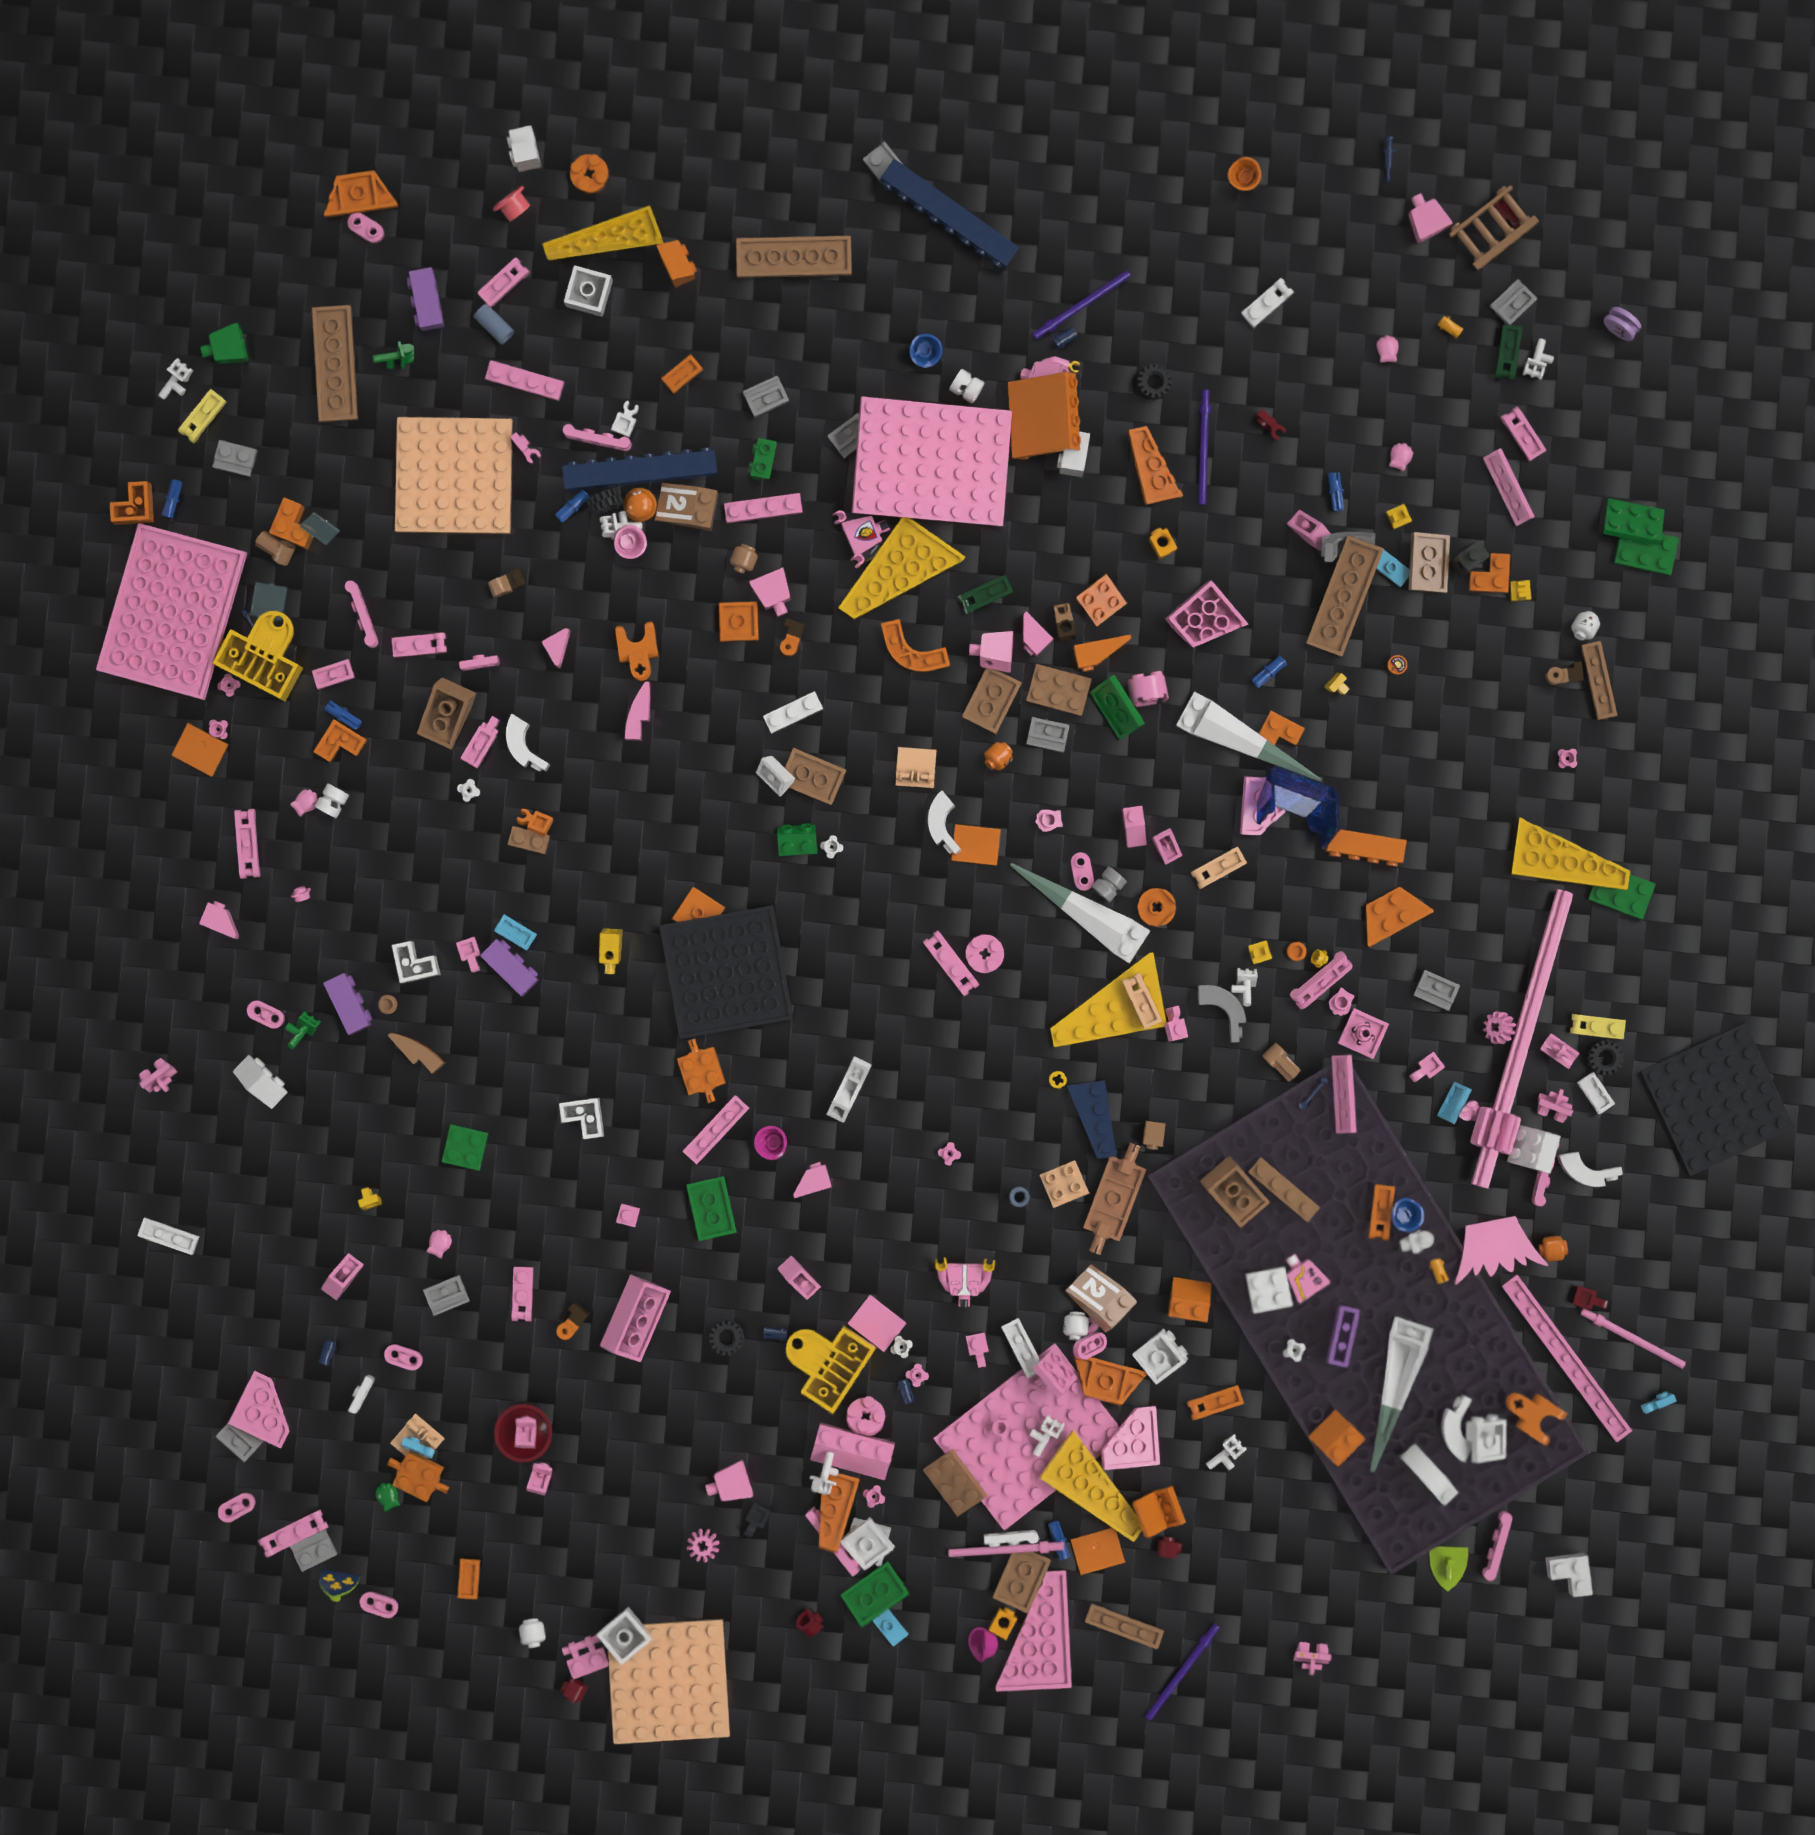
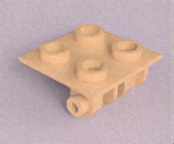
(915, 767)
(1064, 1184)
(420, 1430)

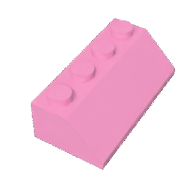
(635, 1318)
(853, 1451)

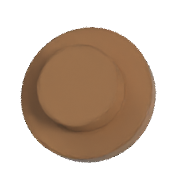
(387, 1004)

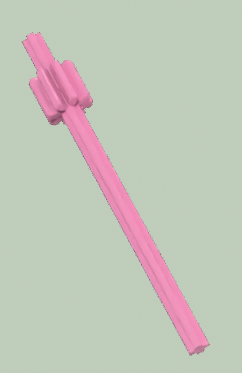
(1496, 1127)

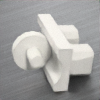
(1417, 1241)

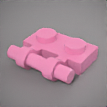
(588, 1662)

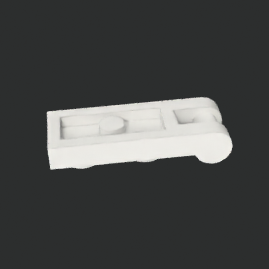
(1266, 303)
(1011, 1537)

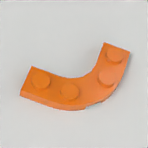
(908, 657)

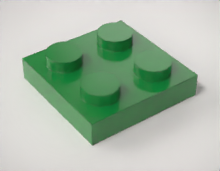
(465, 1147)

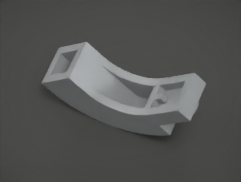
(1333, 543)
(1228, 1002)

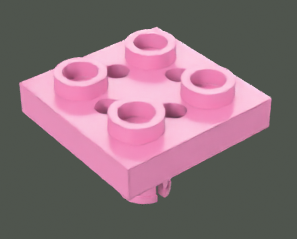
(1363, 1033)
(1054, 1374)

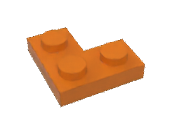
(1496, 579)
(1278, 726)
(336, 737)

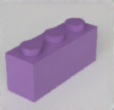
(425, 299)
(510, 967)
(348, 1003)
(1342, 1335)

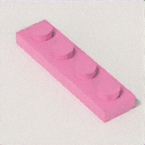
(524, 380)
(1508, 487)
(763, 508)
(1343, 1094)
(716, 1129)
(844, 1556)

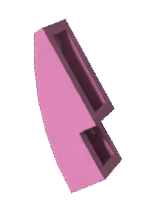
(638, 713)

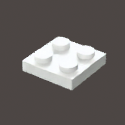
(867, 1543)

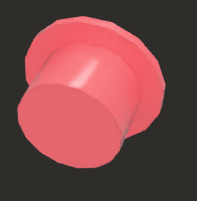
(513, 204)

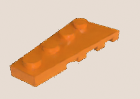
(1153, 474)
(836, 1511)

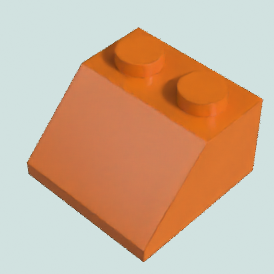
(676, 262)
(1190, 1299)
(1336, 1437)

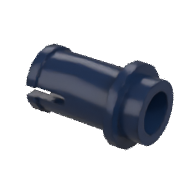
(1064, 338)
(775, 1334)
(327, 1351)
(905, 1391)

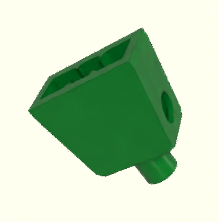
(226, 345)

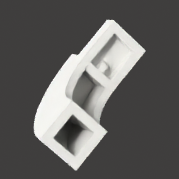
(515, 737)
(936, 821)
(849, 1089)
(1580, 1173)
(1451, 1428)
(1429, 1474)

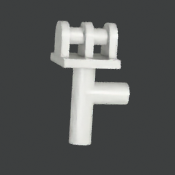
(1534, 366)
(177, 375)
(610, 526)
(1245, 980)
(1048, 1432)
(1229, 1450)
(822, 1484)

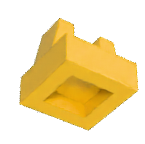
(1398, 516)
(1520, 590)
(1336, 684)
(1259, 952)
(369, 1200)

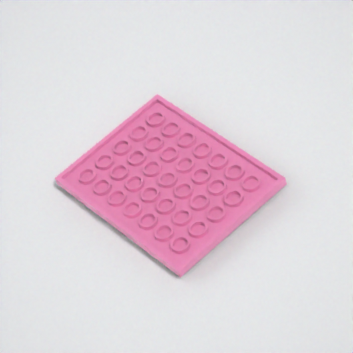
(931, 461)
(171, 611)
(1007, 1465)

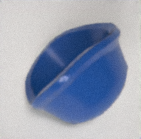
(925, 350)
(1407, 1215)

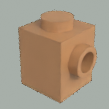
(1153, 1134)

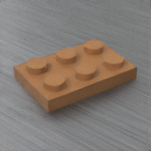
(1429, 562)
(1058, 690)
(992, 700)
(814, 776)
(955, 1482)
(1021, 1579)

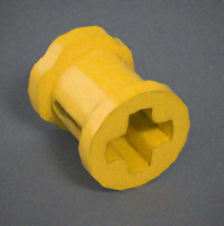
(1052, 1082)

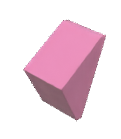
(557, 645)
(1167, 846)

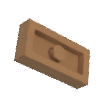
(528, 840)

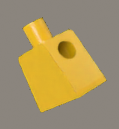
(610, 941)

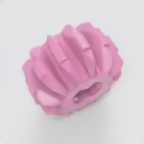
(1496, 1033)
(709, 1542)

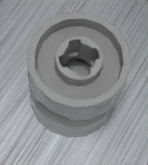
(1109, 884)

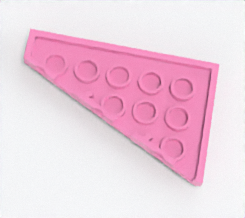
(1042, 1646)

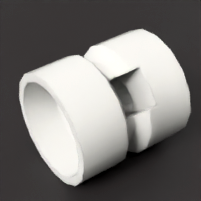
(966, 386)
(331, 794)

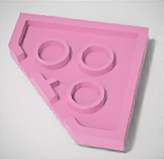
(1251, 791)
(261, 1411)
(1134, 1441)

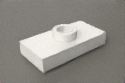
(1595, 1093)
(360, 1394)

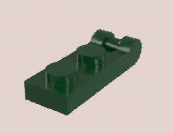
(1508, 351)
(985, 594)

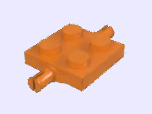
(701, 1070)
(418, 1476)

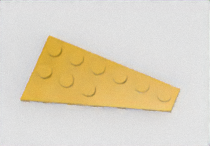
(619, 233)
(1557, 859)
(1084, 1481)

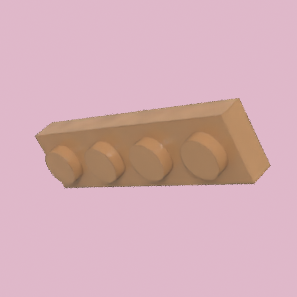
(1599, 680)
(1284, 1189)
(1124, 1626)

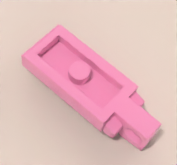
(481, 742)

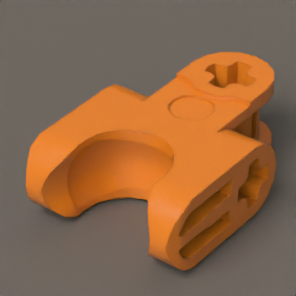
(638, 653)
(1532, 1413)

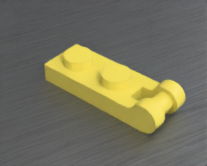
(202, 415)
(1598, 1026)

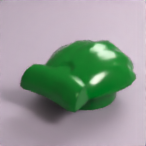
(387, 1496)

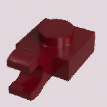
(1506, 212)
(1266, 420)
(1587, 1298)

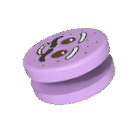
(1622, 323)

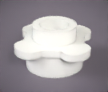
(469, 785)
(832, 841)
(906, 1345)
(1293, 1345)

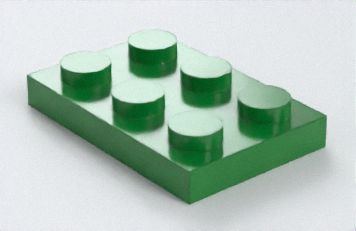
(1633, 521)
(1647, 555)
(1117, 707)
(1630, 901)
(711, 1208)
(875, 1594)

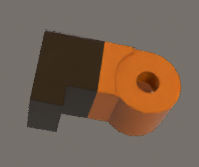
(790, 644)
(575, 1320)

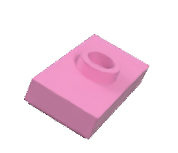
(479, 661)

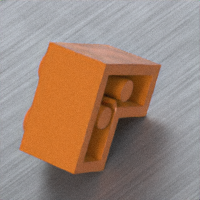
(138, 508)
(287, 527)

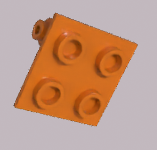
(1101, 600)

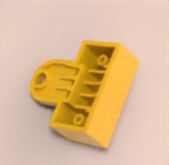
(261, 657)
(830, 1364)

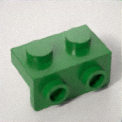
(763, 460)
(797, 840)

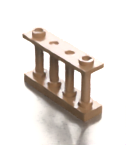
(1511, 234)

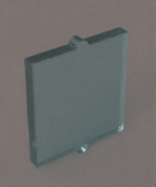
(319, 528)
(268, 598)

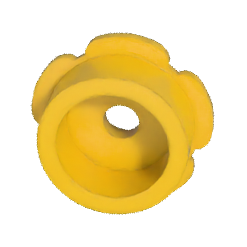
(1319, 958)

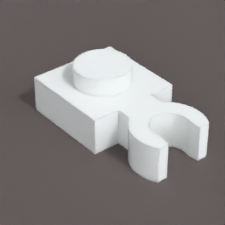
(624, 422)

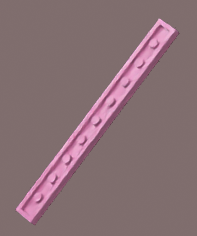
(1566, 1358)

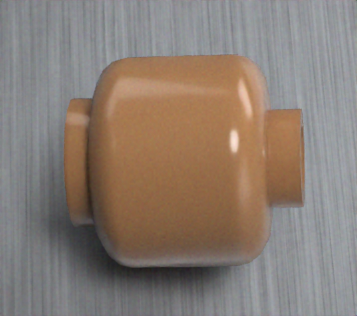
(743, 558)

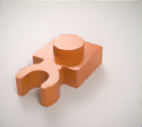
(536, 823)

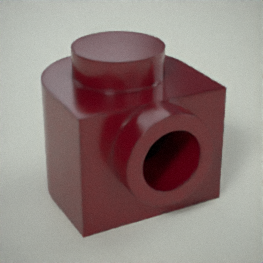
(1168, 1547)
(809, 1622)
(574, 1690)

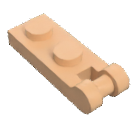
(1219, 867)
(1142, 1001)

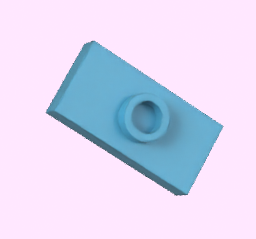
(1392, 569)
(515, 932)
(1454, 1102)
(890, 1627)

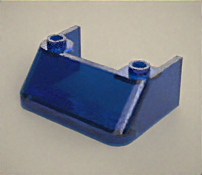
(1302, 797)

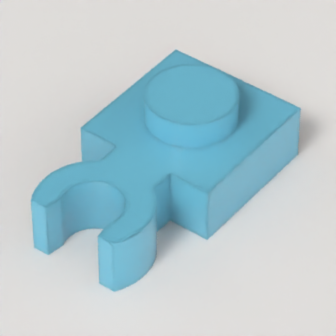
(1662, 1400)
(413, 1445)

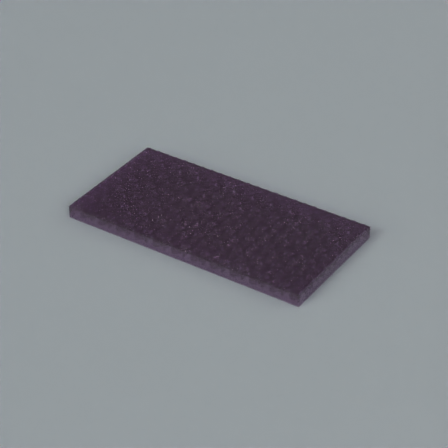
(1471, 1339)

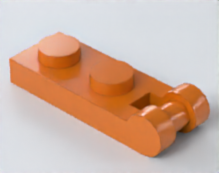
(1381, 1211)
(1216, 1402)

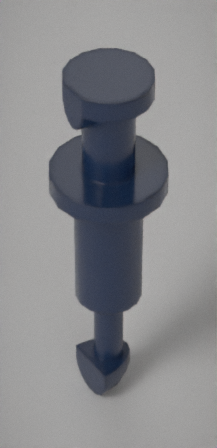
(1388, 157)

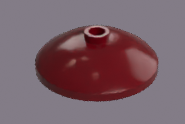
(506, 1433)

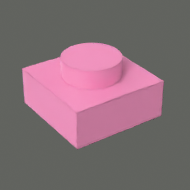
(628, 1215)

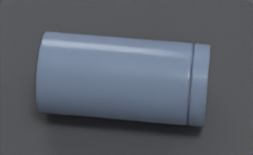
(493, 323)
(1024, 1201)

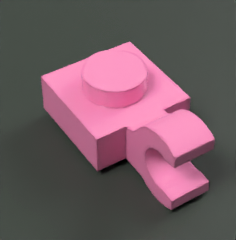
(522, 443)
(469, 951)
(1175, 1027)
(1428, 1066)
(978, 1345)

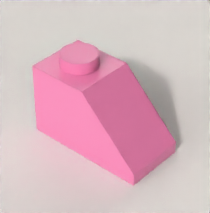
(1308, 529)
(1034, 636)
(1134, 826)
(219, 919)
(813, 1180)
(342, 1276)
(798, 1277)

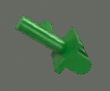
(404, 354)
(305, 1025)

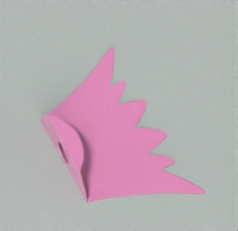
(1495, 1243)

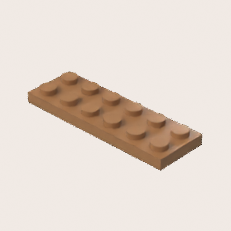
(793, 256)
(335, 363)
(1345, 595)

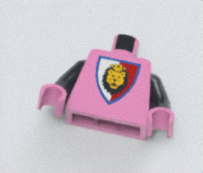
(862, 534)

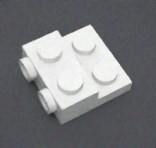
(1160, 1356)
(1487, 1438)

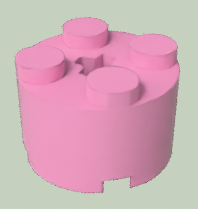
(1147, 689)

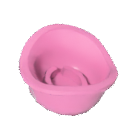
(630, 542)

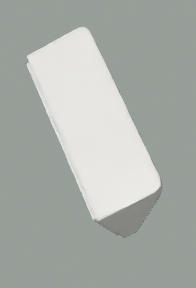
(774, 775)

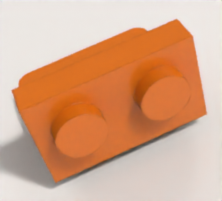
(1158, 1511)

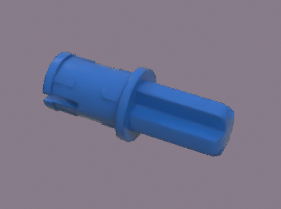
(1336, 491)
(171, 498)
(572, 506)
(1269, 671)
(343, 715)
(1057, 1536)

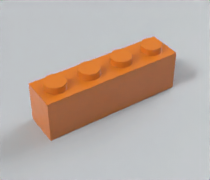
(1367, 846)

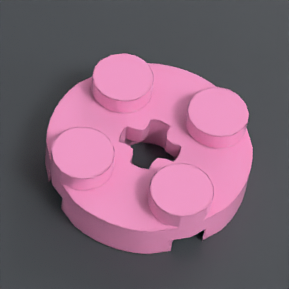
(994, 948)
(868, 1406)

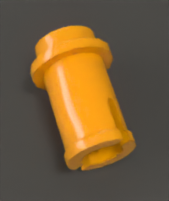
(1449, 326)
(1438, 1270)

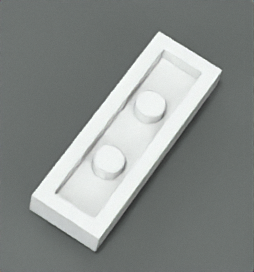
(793, 712)
(168, 1236)
(1021, 1346)

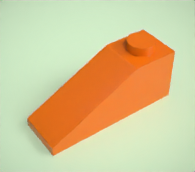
(1093, 653)

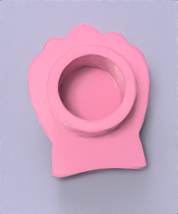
(1387, 349)
(1400, 456)
(304, 802)
(1049, 820)
(1341, 1002)
(439, 1243)

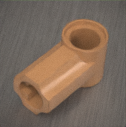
(279, 549)
(1278, 1059)

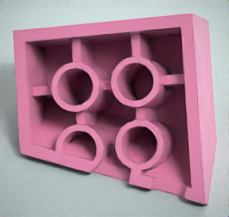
(1205, 616)

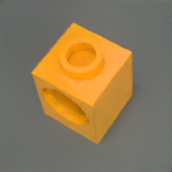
(1162, 551)
(1000, 1630)

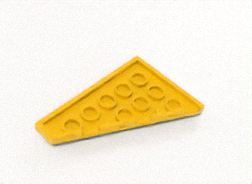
(902, 563)
(1111, 1009)

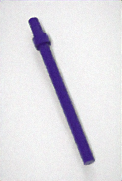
(1050, 325)
(1204, 410)
(1204, 1642)

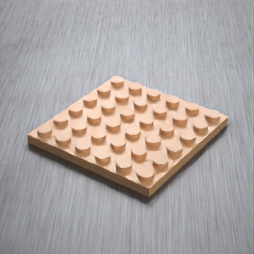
(453, 475)
(672, 1685)

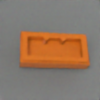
(682, 374)
(468, 1578)

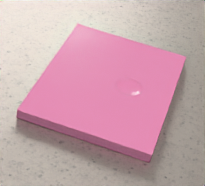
(877, 1323)

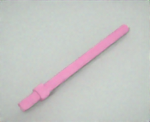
(1600, 1320)
(1043, 1547)

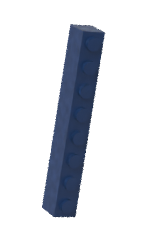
(949, 214)
(640, 470)

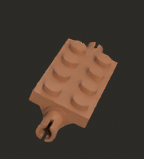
(1114, 1198)

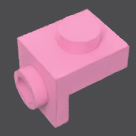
(525, 1432)
(539, 1478)

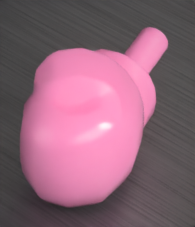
(1470, 1111)

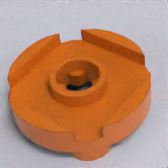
(583, 182)
(1167, 907)

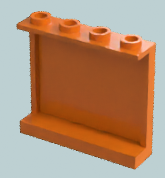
(1044, 415)

